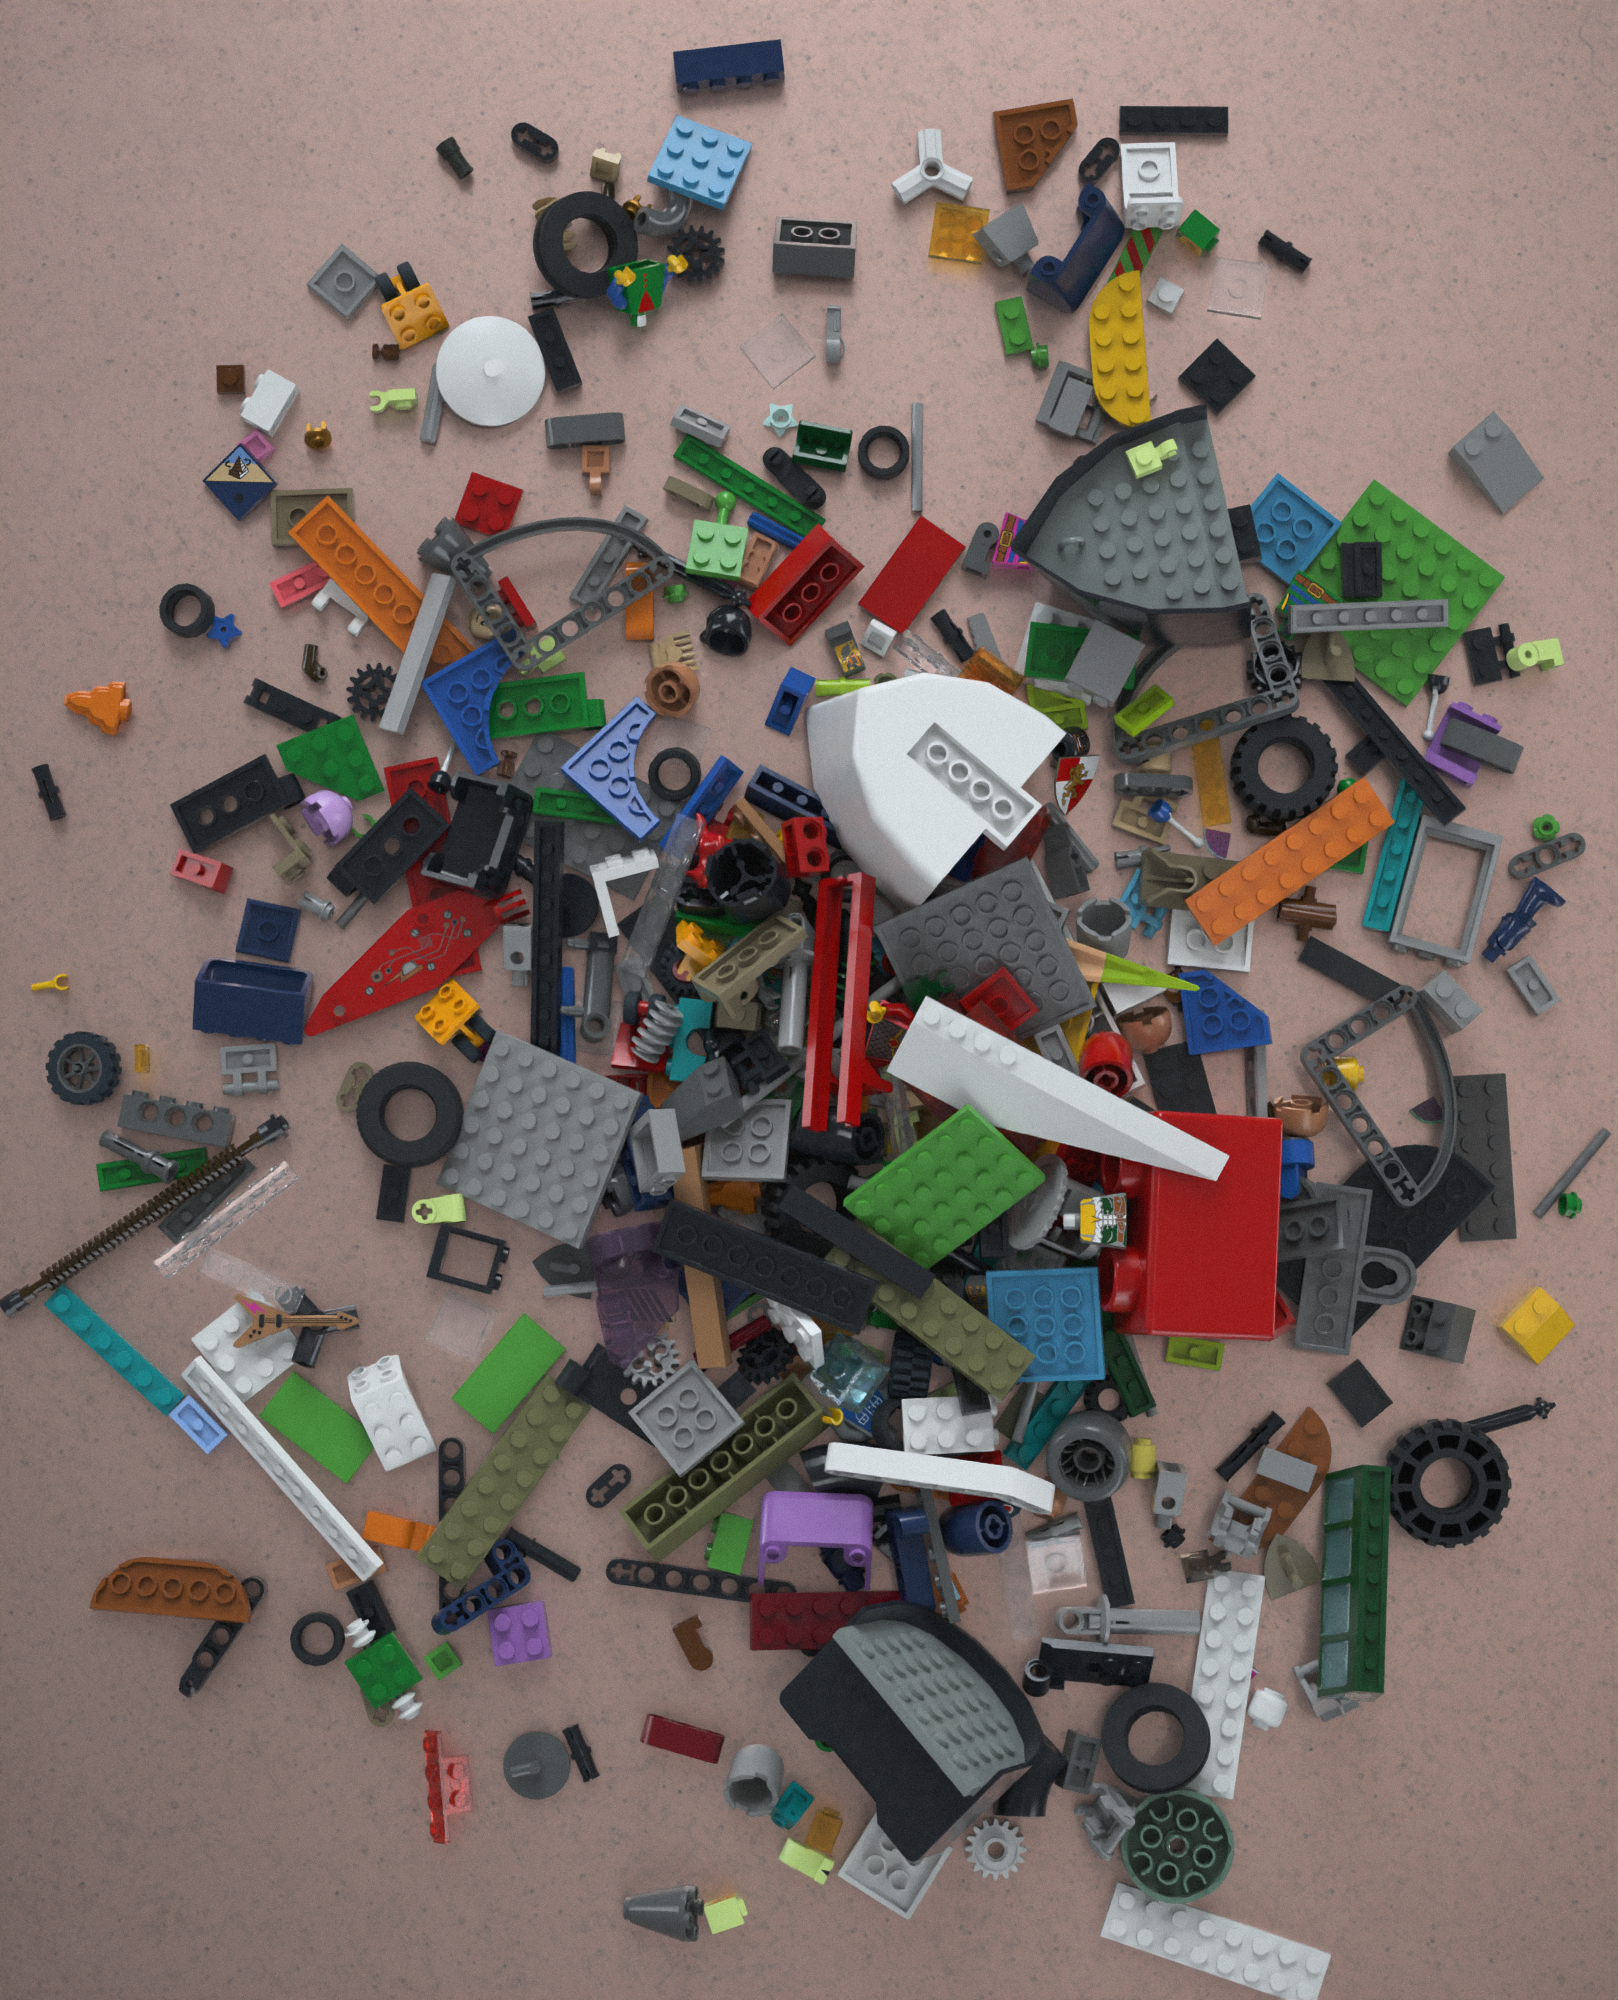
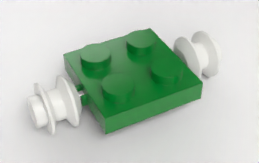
(383, 1669)

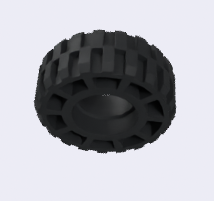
(1476, 1511)

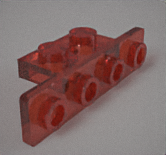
(448, 1785)

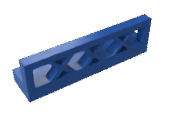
(710, 792)

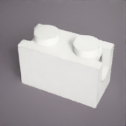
(269, 402)

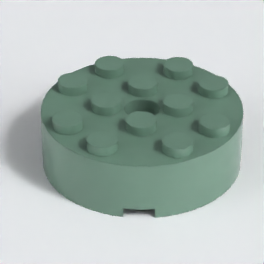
(1194, 1869)

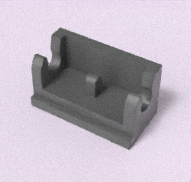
(1082, 1757)

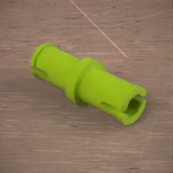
(838, 687)

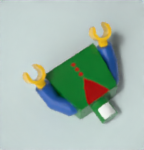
(640, 285)

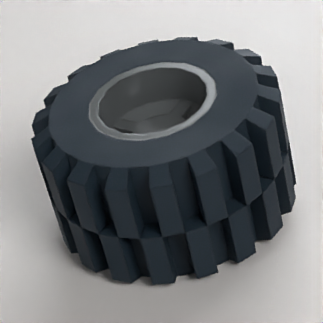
(909, 1367)

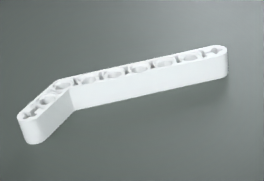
(941, 1474)

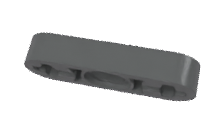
(1153, 785)
(1562, 841)

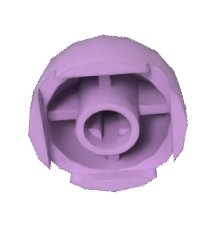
(328, 814)

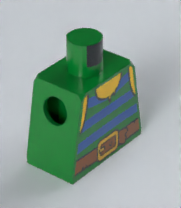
(1300, 592)

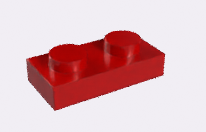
(509, 595)

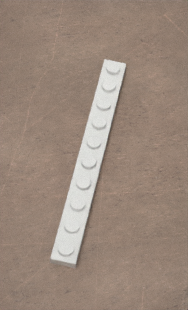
(282, 1468)

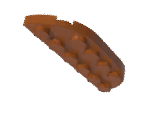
(1305, 1441)
(173, 1590)

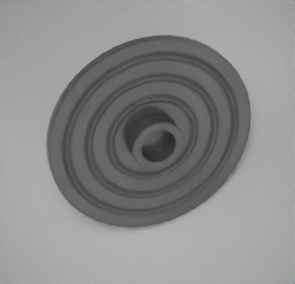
(536, 1765)

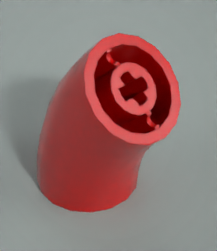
(1107, 1062)

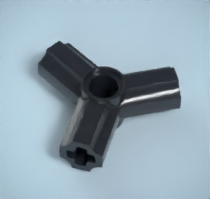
(311, 1340)

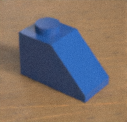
(790, 701)

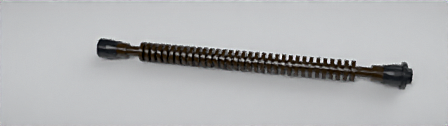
(266, 1133)

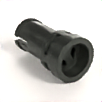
(451, 152)

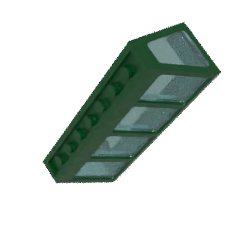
(1354, 1584)

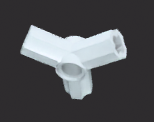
(930, 155)

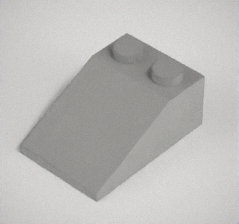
(1496, 462)

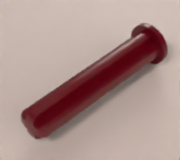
(746, 1334)

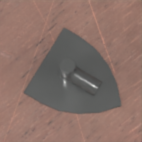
(566, 1265)

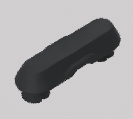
(794, 478)

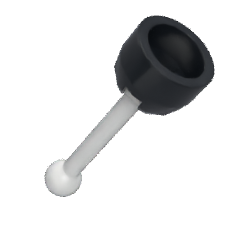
(1436, 685)
(440, 780)

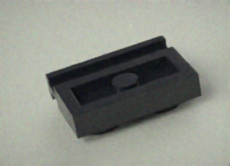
(1361, 570)
(1359, 1393)

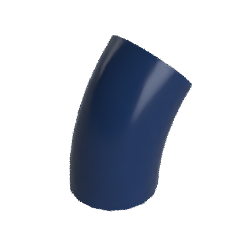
(976, 1529)

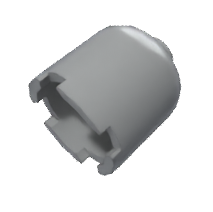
(1105, 926)
(754, 1780)

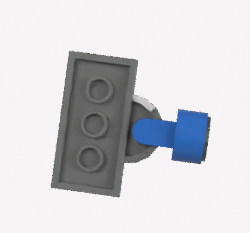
(1307, 1221)

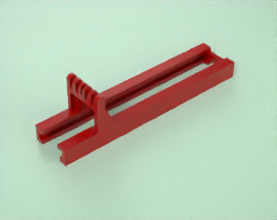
(856, 1074)

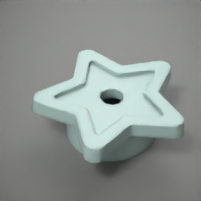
(780, 411)

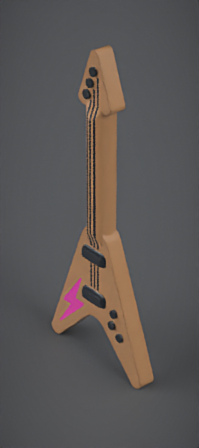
(271, 1321)

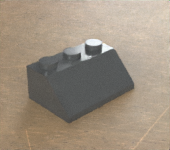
(814, 247)

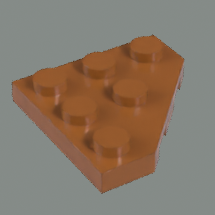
(1031, 140)

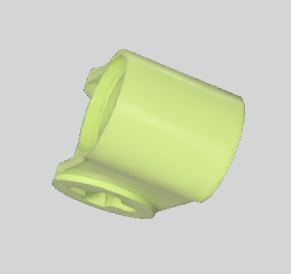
(444, 1209)

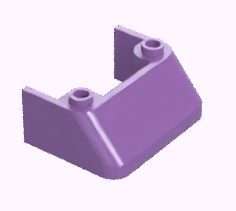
(816, 1521)

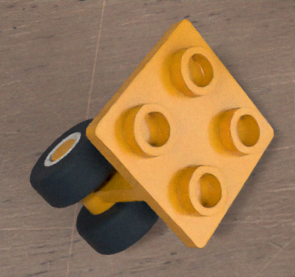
(414, 313)
(447, 1014)

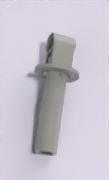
(795, 970)
(1106, 1621)

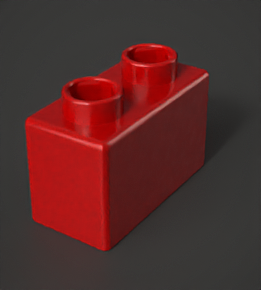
(1198, 1246)

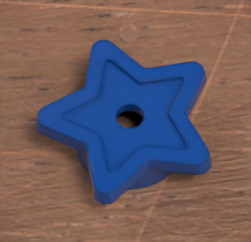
(223, 637)

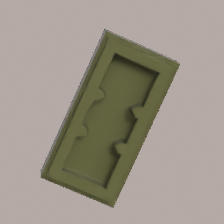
(1008, 1419)

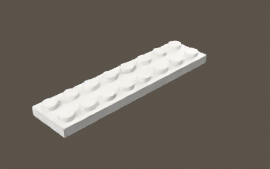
(1225, 1672)
(1215, 1944)

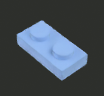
(198, 1424)

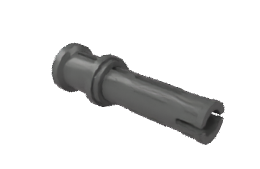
(148, 1160)

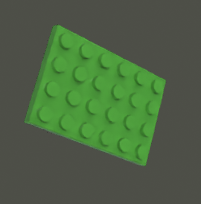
(945, 1188)

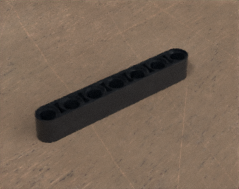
(449, 1491)

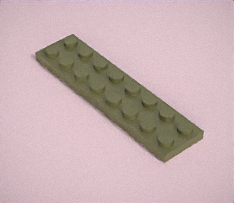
(503, 1482)

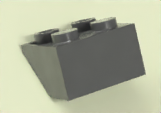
(1437, 1329)

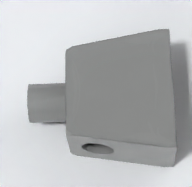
(1009, 238)

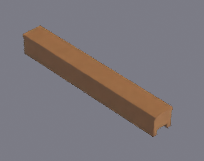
(703, 1289)

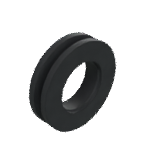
(549, 238)
(1141, 1701)

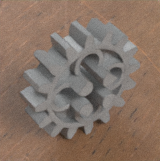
(661, 1360)

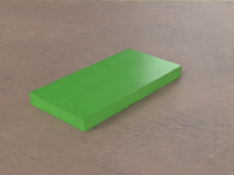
(508, 1373)
(319, 1427)

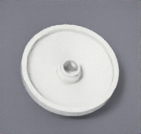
(490, 371)

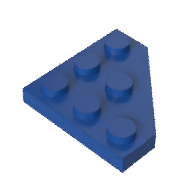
(1220, 1017)

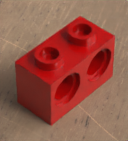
(798, 847)

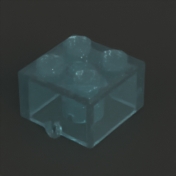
(849, 1373)

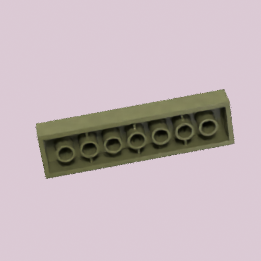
(948, 1328)
(681, 1506)

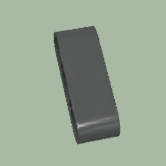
(584, 430)
(1481, 746)

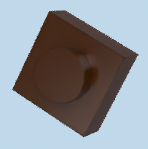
(230, 379)

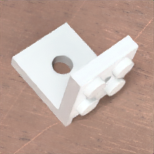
(614, 868)

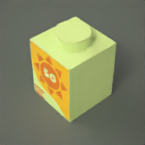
(725, 1913)

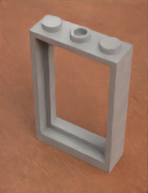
(1459, 834)

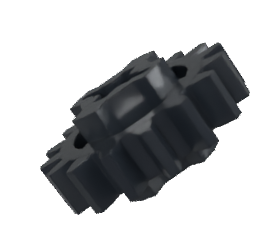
(705, 254)
(364, 691)
(765, 1356)

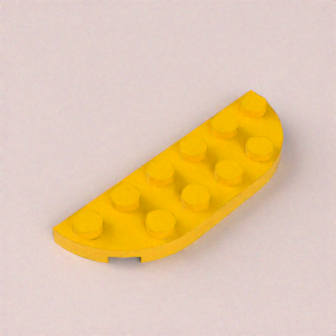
(1120, 351)

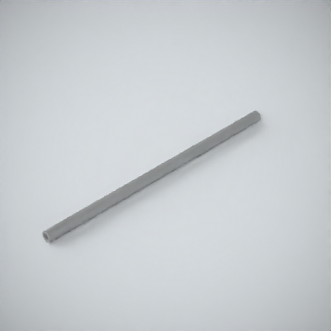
(799, 1060)

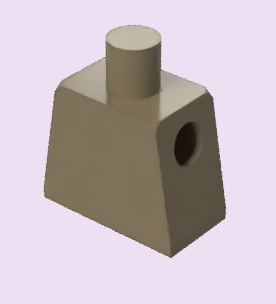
(748, 1019)

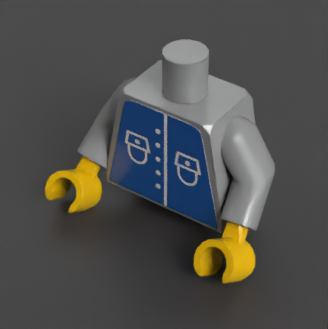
(857, 1427)

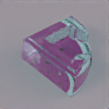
(1216, 842)

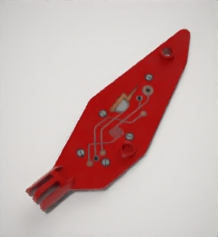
(413, 956)

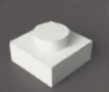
(1165, 296)
(878, 637)

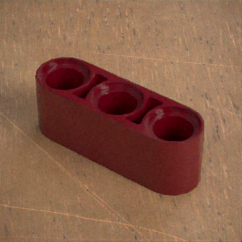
(682, 1738)

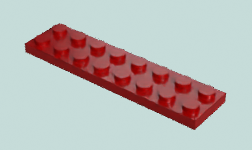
(423, 889)

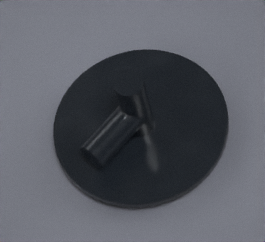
(579, 905)

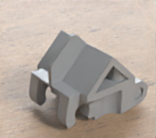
(1235, 1536)
(1322, 1707)
(1107, 1817)

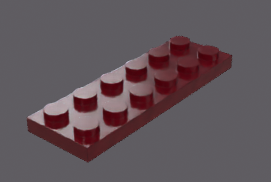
(805, 1618)

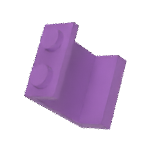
(1448, 763)

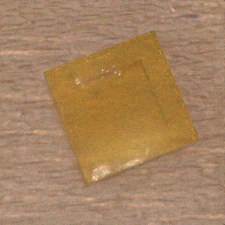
(142, 1058)

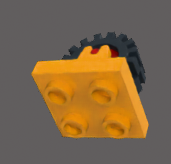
(689, 957)

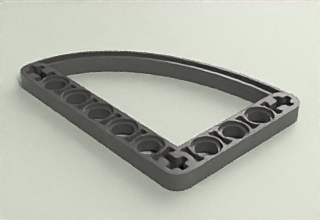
(578, 616)
(1217, 715)
(1357, 1110)

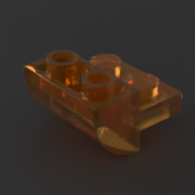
(989, 668)

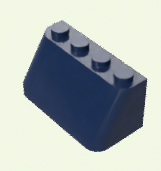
(252, 1000)

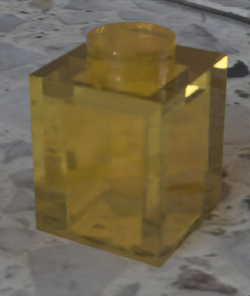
(824, 1829)

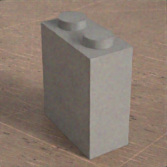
(1103, 664)
(1448, 1002)

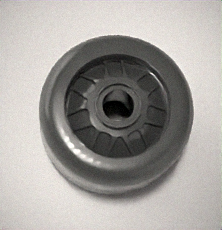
(1084, 1474)

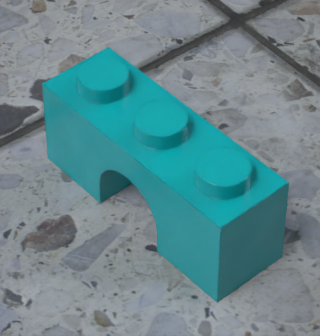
(697, 1017)

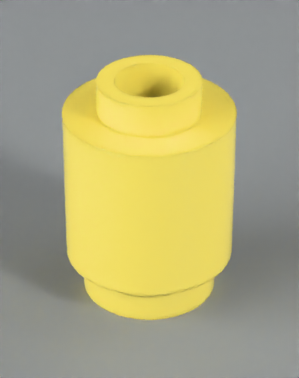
(1143, 1458)

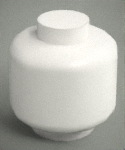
(1267, 1708)

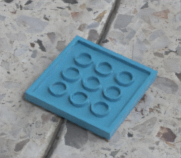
(1053, 1317)

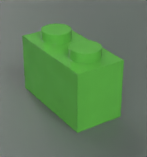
(729, 1543)

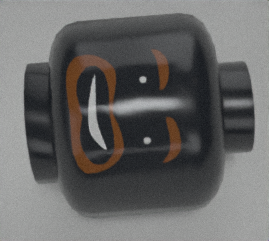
(1072, 744)

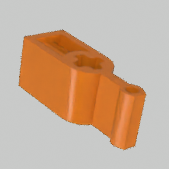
(396, 1530)

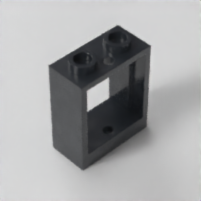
(440, 1251)

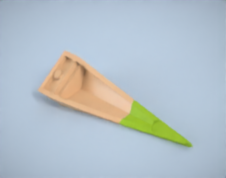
(1107, 968)

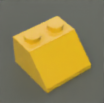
(1536, 1324)

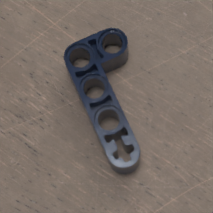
(909, 1555)
(479, 1595)

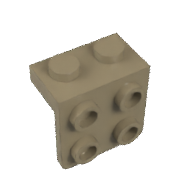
(293, 865)

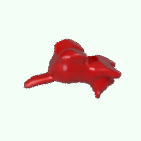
(709, 844)

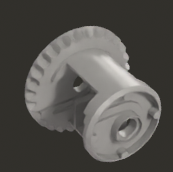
(1036, 1212)

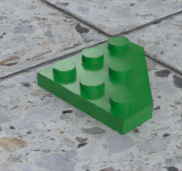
(333, 758)

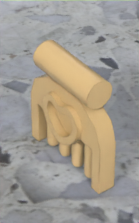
(670, 653)

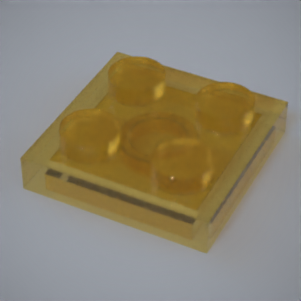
(953, 233)

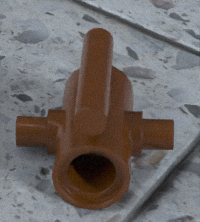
(1307, 913)

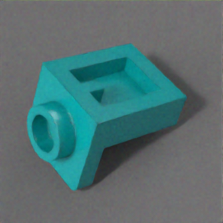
(791, 1806)

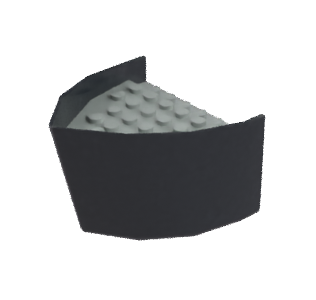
(1151, 549)

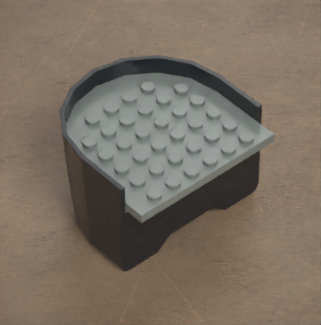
(917, 1721)

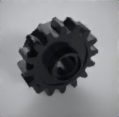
(1256, 674)

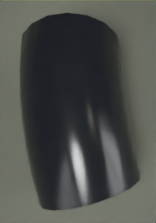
(851, 1145)
(814, 1462)
(1030, 1792)

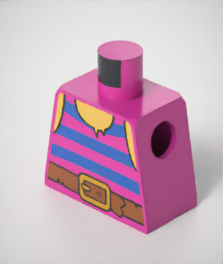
(1003, 555)

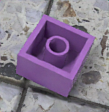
(519, 1632)

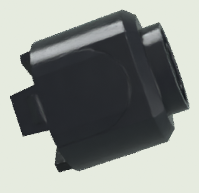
(754, 871)

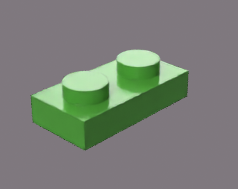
(1014, 326)

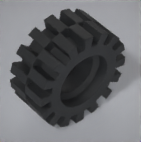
(1091, 1398)

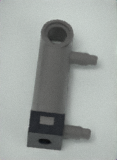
(598, 983)

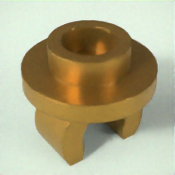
(633, 206)
(317, 437)

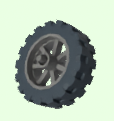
(108, 1068)

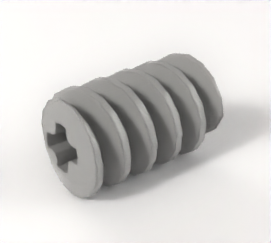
(658, 1032)

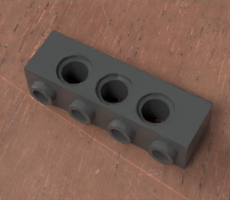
(133, 1118)

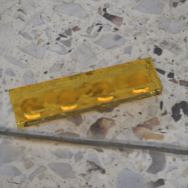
(1211, 780)

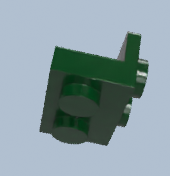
(822, 446)

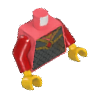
(887, 1031)

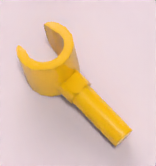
(50, 984)

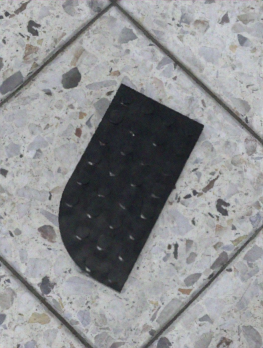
(1410, 1230)

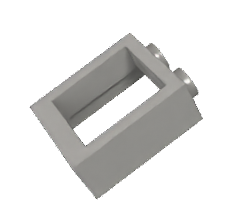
(657, 1151)

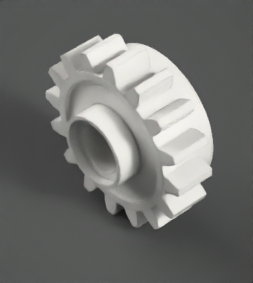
(995, 1863)

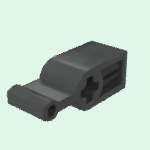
(1064, 862)

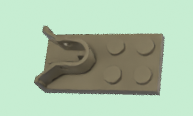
(1173, 877)
(745, 961)

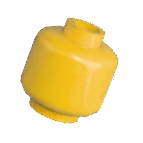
(1349, 1068)

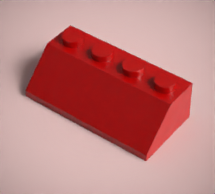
(804, 585)

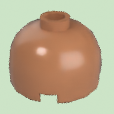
(672, 689)
(1146, 1029)
(1302, 1115)

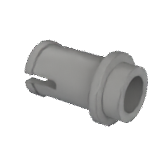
(317, 906)

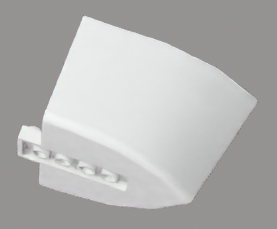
(923, 772)

